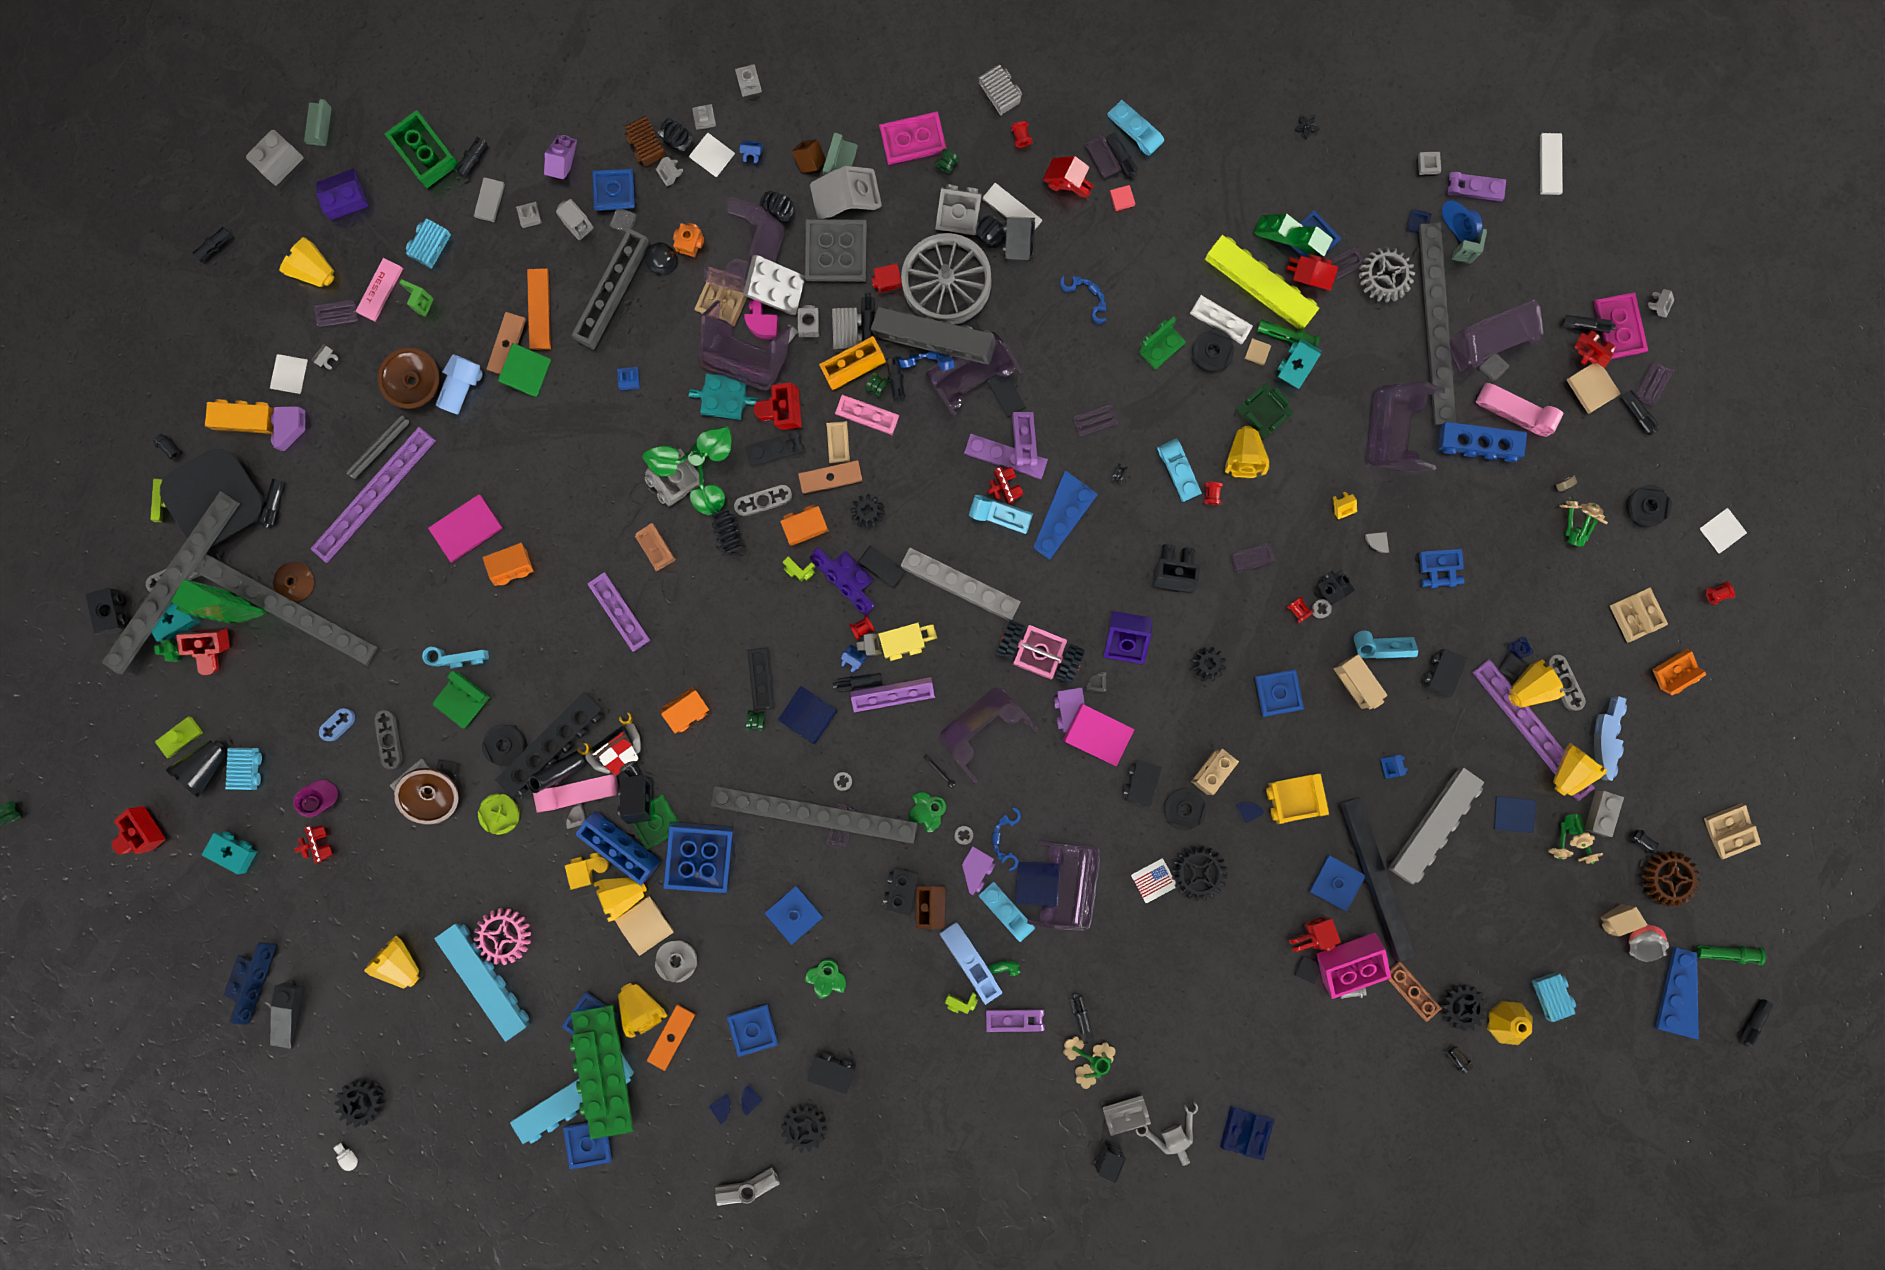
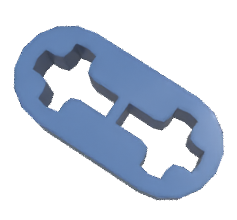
(334, 721)

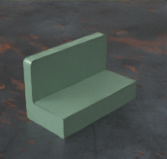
(317, 123)
(840, 154)
(1469, 251)

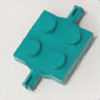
(723, 397)

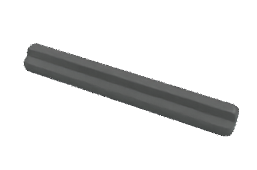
(377, 446)

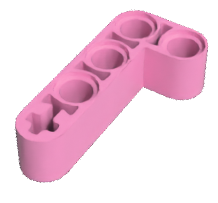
(1519, 411)
(576, 793)

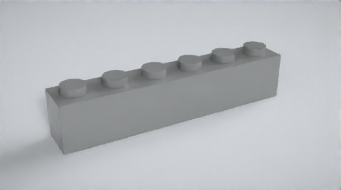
(960, 584)
(1436, 826)

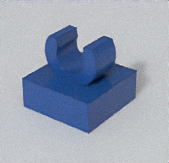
(751, 148)
(628, 378)
(853, 657)
(1393, 766)

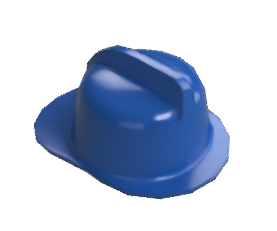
(1462, 222)

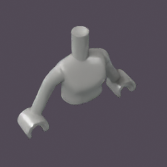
(1174, 1137)

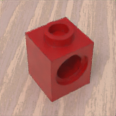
(887, 278)

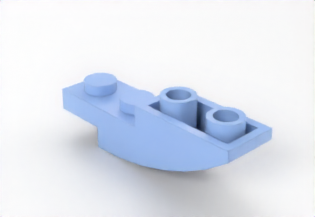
(1606, 747)
(970, 962)

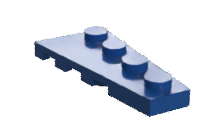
(1065, 511)
(1680, 996)

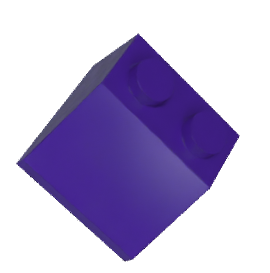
(341, 194)
(1128, 637)

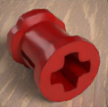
(1021, 134)
(1213, 493)
(1720, 593)
(1300, 609)
(862, 627)

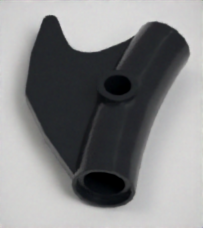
(554, 773)

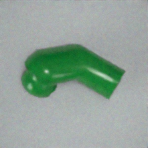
(1001, 966)

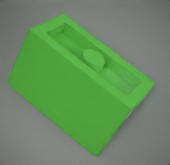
(419, 300)

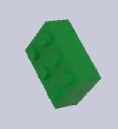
(421, 149)

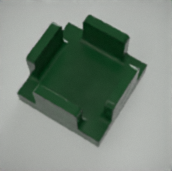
(1265, 410)

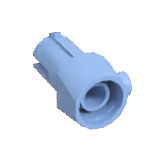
(459, 377)

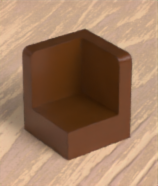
(809, 155)

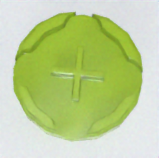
(499, 814)

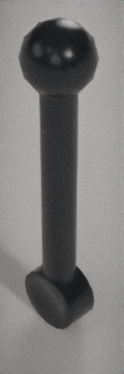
(951, 784)

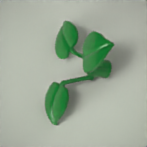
(711, 443)

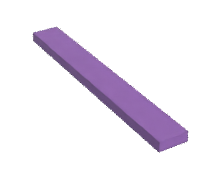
(372, 494)
(1524, 719)

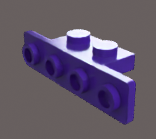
(847, 576)

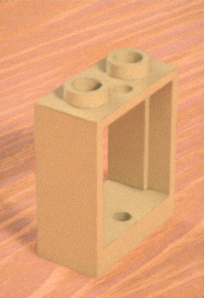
(1360, 682)
(1219, 767)

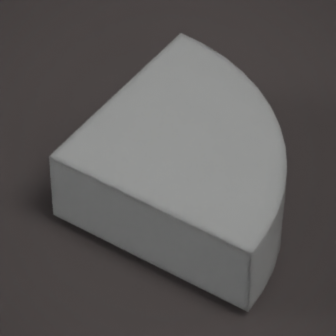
(1378, 541)
(576, 816)

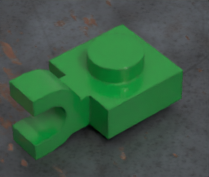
(169, 650)

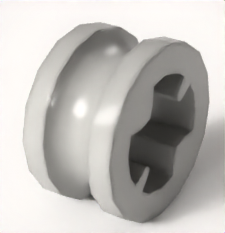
(1327, 610)
(837, 778)
(964, 841)

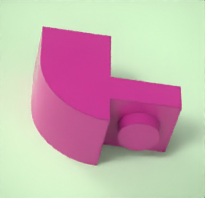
(761, 325)

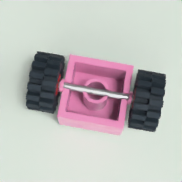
(1040, 652)

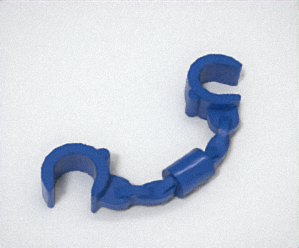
(1094, 288)
(944, 362)
(996, 839)

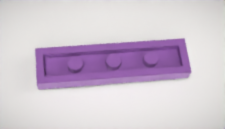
(1002, 456)
(618, 612)
(892, 694)

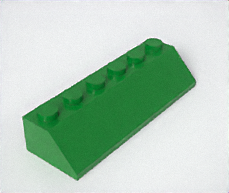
(214, 603)

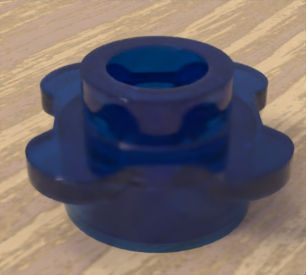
(1523, 642)

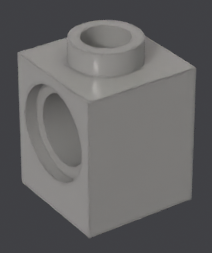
(748, 80)
(813, 329)

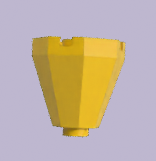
(307, 264)
(1247, 454)
(1536, 686)
(1576, 771)
(618, 895)
(394, 965)
(638, 1010)
(1510, 1022)

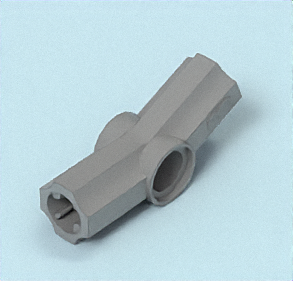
(734, 1192)

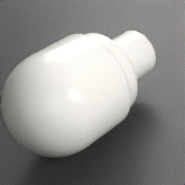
(345, 1158)

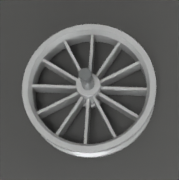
(946, 278)

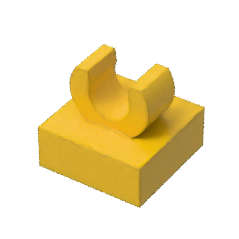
(1345, 506)

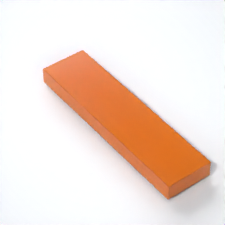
(539, 309)

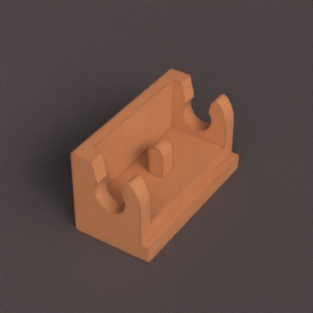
(654, 547)

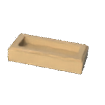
(838, 442)

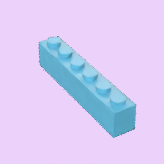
(482, 981)
(552, 1110)

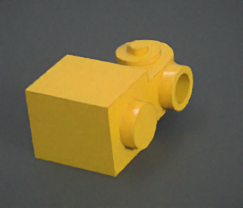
(580, 871)

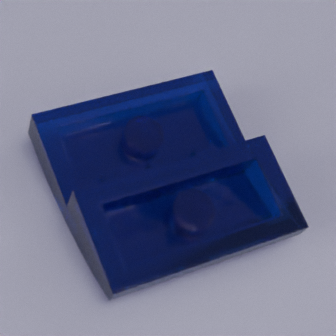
(807, 715)
(1037, 883)
(1247, 1133)

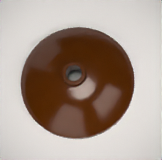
(397, 372)
(425, 805)

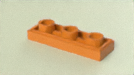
(666, 1048)

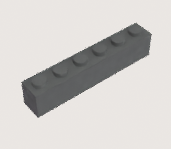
(611, 288)
(934, 335)

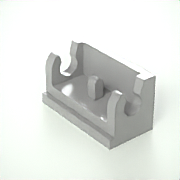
(1126, 1115)

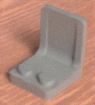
(274, 157)
(845, 190)

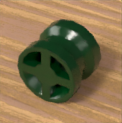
(946, 161)
(876, 384)
(755, 720)
(8, 813)

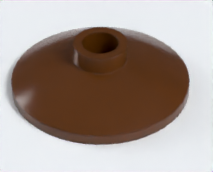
(302, 585)

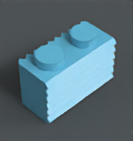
(427, 243)
(243, 768)
(1554, 996)

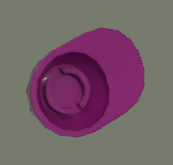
(315, 798)

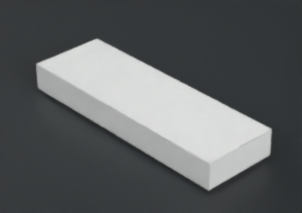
(1551, 163)
(1007, 204)
(1221, 319)

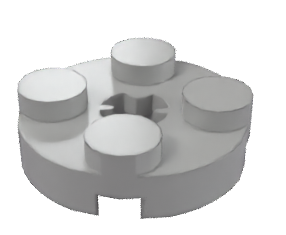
(664, 959)

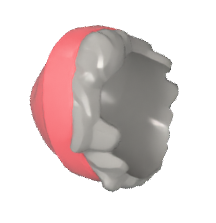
(1648, 943)

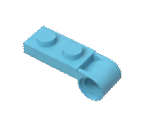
(1137, 127)
(1179, 469)
(1000, 513)
(1384, 647)
(454, 660)
(1006, 911)

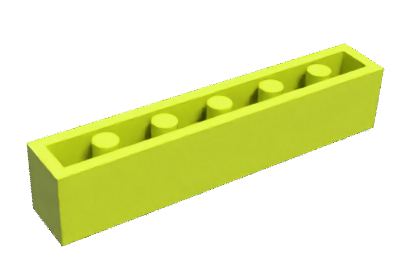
(1262, 283)

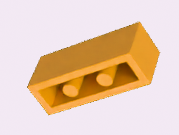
(852, 363)
(239, 416)

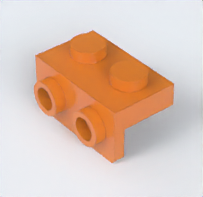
(1678, 672)

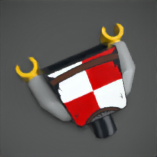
(616, 751)

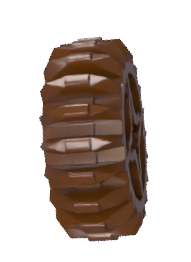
(1671, 887)

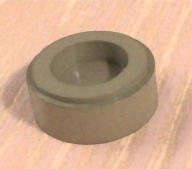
(1566, 483)

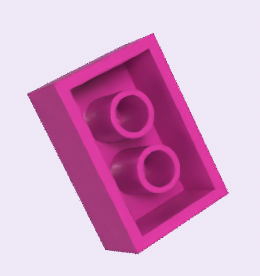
(1354, 965)

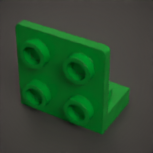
(1162, 344)
(460, 699)

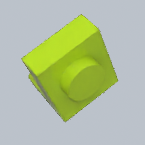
(792, 569)
(956, 1004)

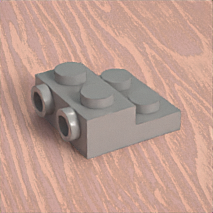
(958, 209)
(675, 486)

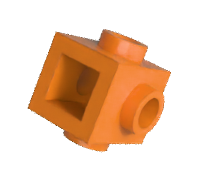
(688, 239)

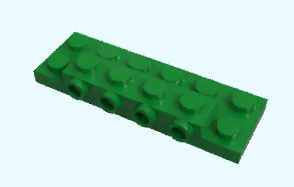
(600, 1072)

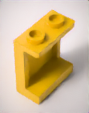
(1297, 798)

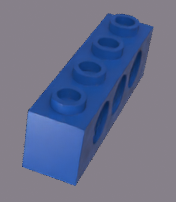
(1514, 441)
(618, 847)

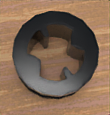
(1119, 473)

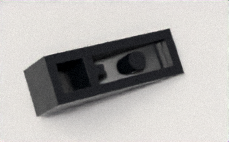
(284, 1014)

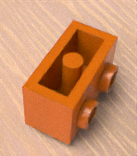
(804, 525)
(508, 564)
(684, 710)

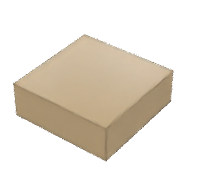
(1257, 352)

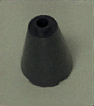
(198, 767)

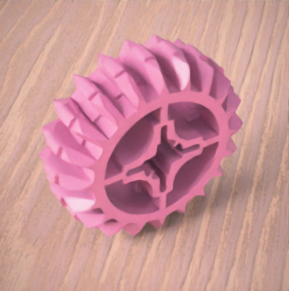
(485, 933)

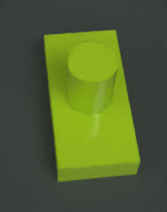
(157, 503)
(179, 737)

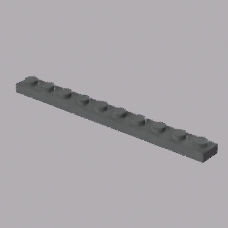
(1437, 322)
(168, 584)
(286, 609)
(814, 814)

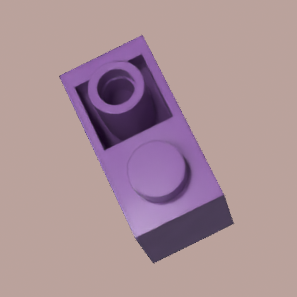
(560, 156)
(288, 426)
(1068, 704)
(975, 867)

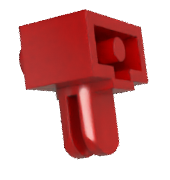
(1068, 174)
(1314, 271)
(782, 407)
(204, 645)
(137, 832)
(1320, 933)

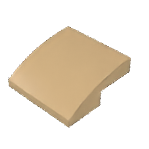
(731, 302)
(1593, 387)
(1638, 615)
(1732, 831)
(644, 925)

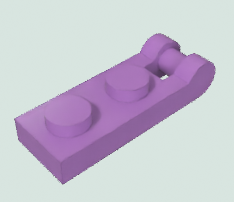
(1477, 187)
(1024, 438)
(1014, 1020)

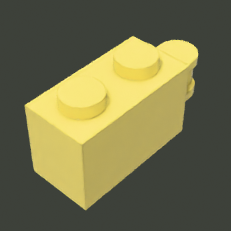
(905, 640)

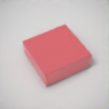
(1122, 198)

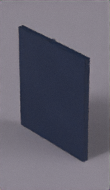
(1515, 814)

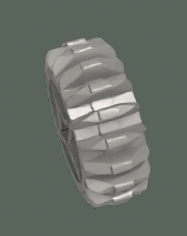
(1383, 258)

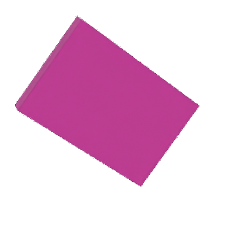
(912, 138)
(1629, 330)
(465, 528)
(1098, 734)

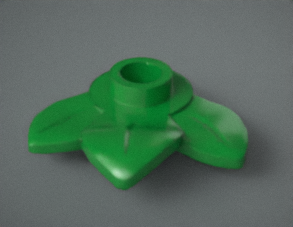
(924, 810)
(824, 981)

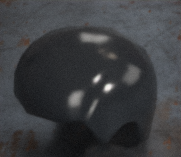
(660, 258)

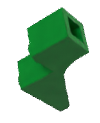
(1288, 231)

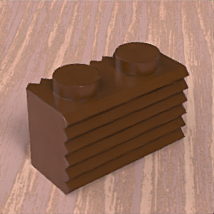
(645, 141)
(930, 907)

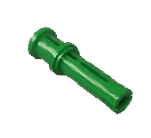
(1286, 333)
(1741, 954)

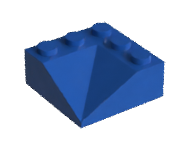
(698, 857)

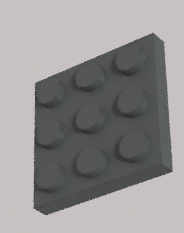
(836, 250)

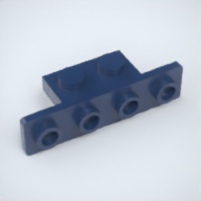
(247, 981)

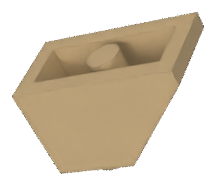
(1622, 920)

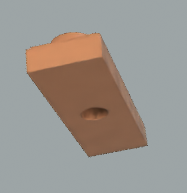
(509, 332)
(817, 479)
(1421, 1001)

